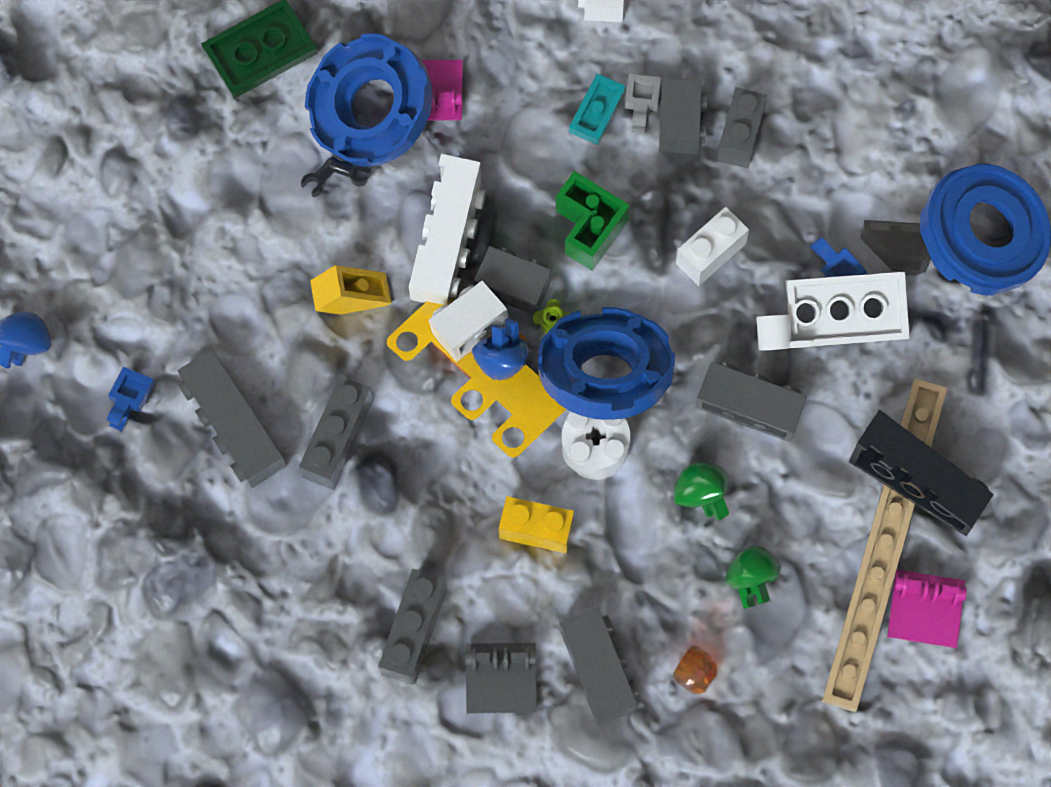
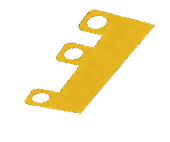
(521, 395)

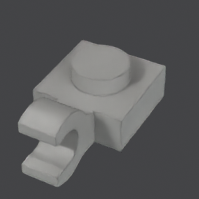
(642, 96)

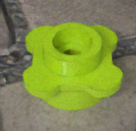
(543, 317)

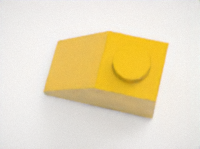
(349, 290)

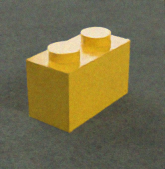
(536, 524)

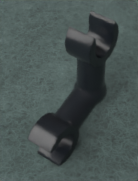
(333, 165)

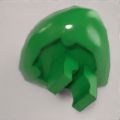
(703, 486)
(750, 572)

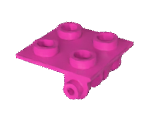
(446, 89)
(926, 608)

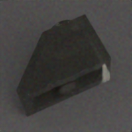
(897, 245)

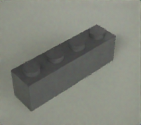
(231, 419)

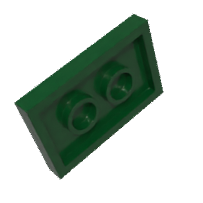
(259, 48)

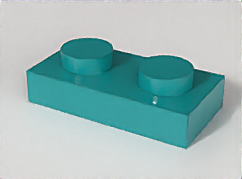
(597, 109)

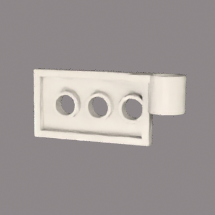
(789, 332)

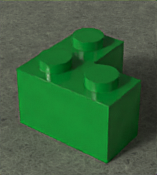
(597, 218)

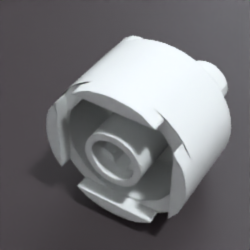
(591, 460)

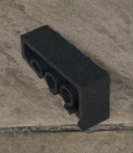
(920, 474)

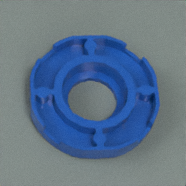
(339, 78)
(958, 251)
(614, 333)

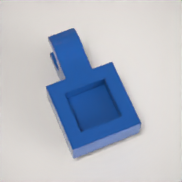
(838, 263)
(128, 393)

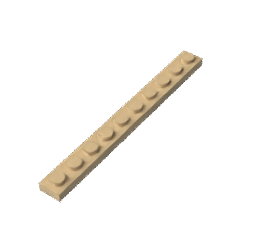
(879, 563)

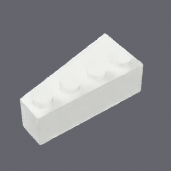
(447, 231)

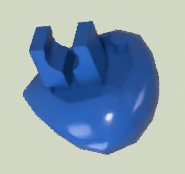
(21, 335)
(502, 353)

